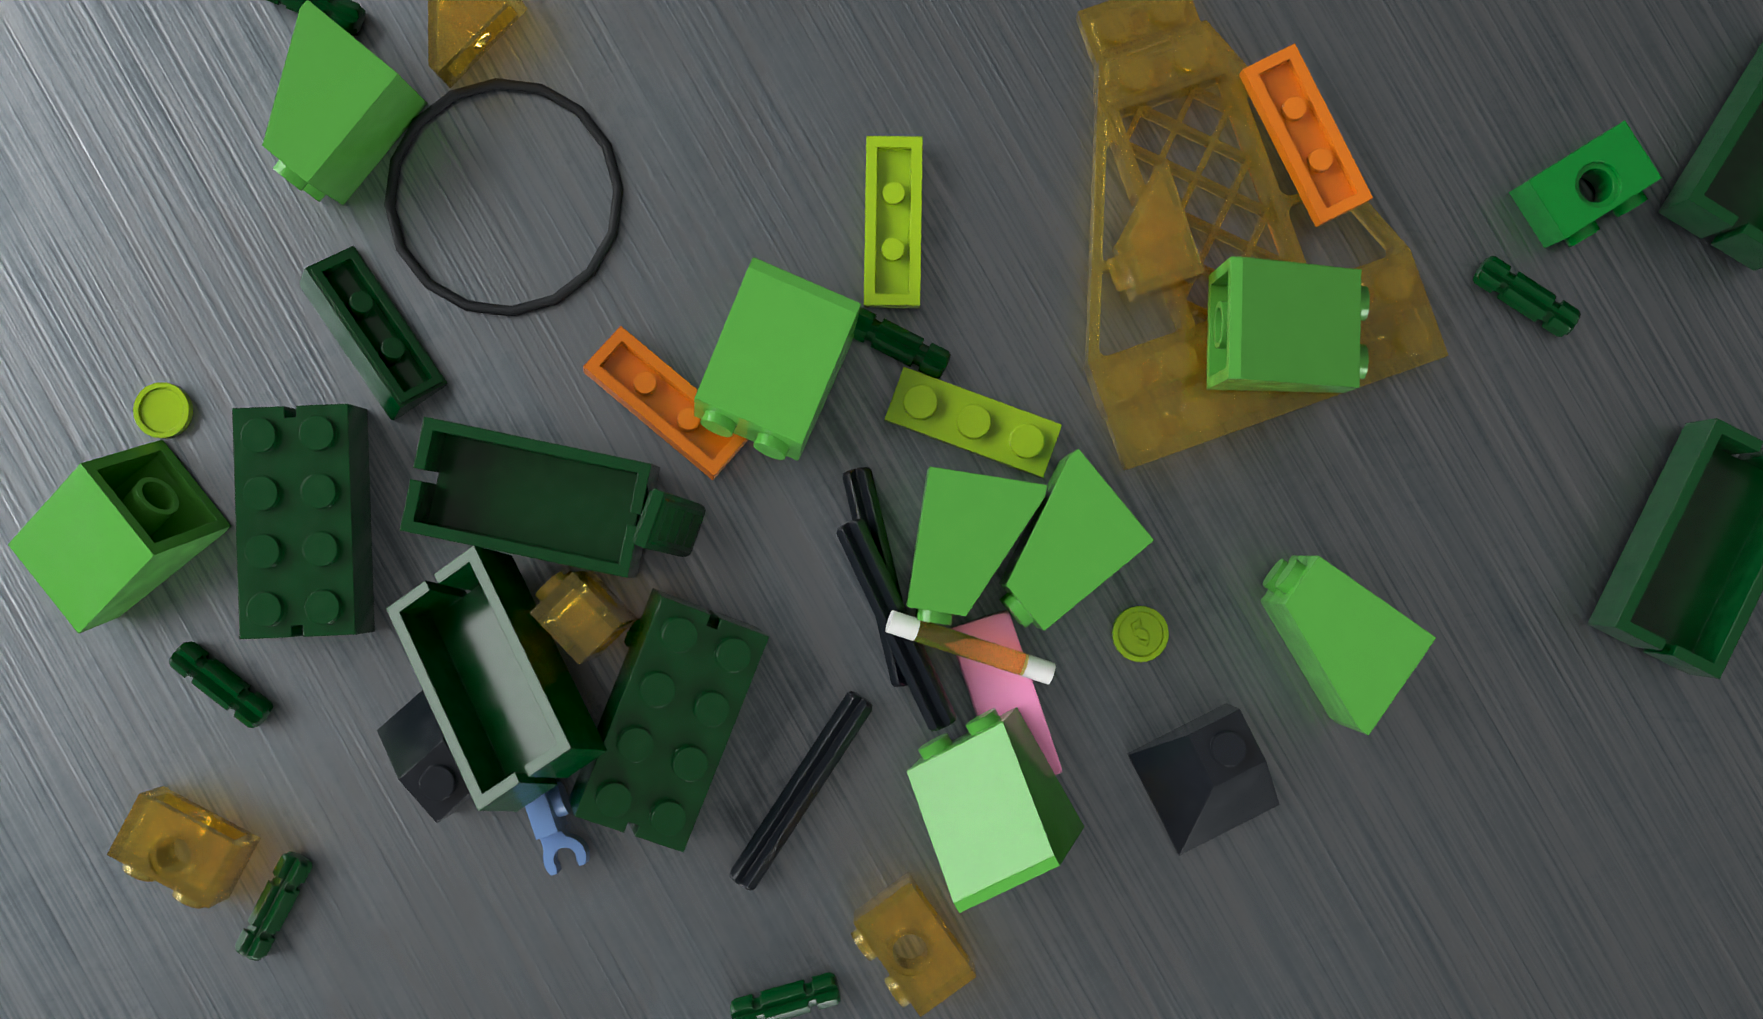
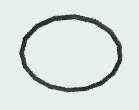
(437, 107)

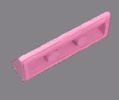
(1001, 689)

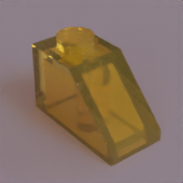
(464, 31)
(1155, 243)

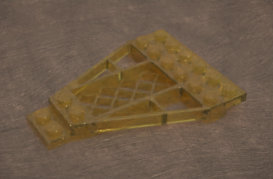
(1157, 389)

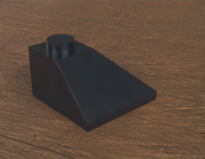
(424, 759)
(1205, 777)

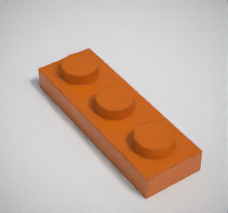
(1305, 135)
(659, 400)

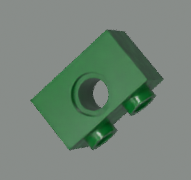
(1613, 166)

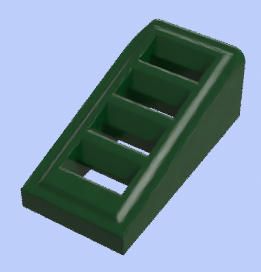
(669, 523)

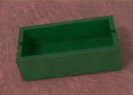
(1724, 178)
(528, 497)
(303, 521)
(1693, 554)
(495, 681)
(668, 720)

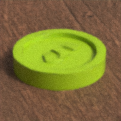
(163, 410)
(1140, 633)

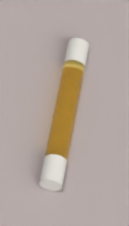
(970, 647)

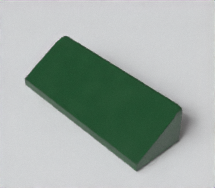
(371, 332)

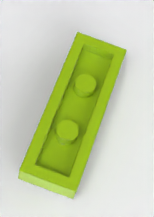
(893, 222)
(973, 422)

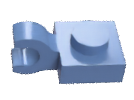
(549, 823)

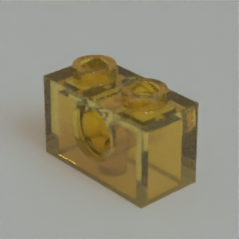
(581, 614)
(215, 844)
(920, 980)

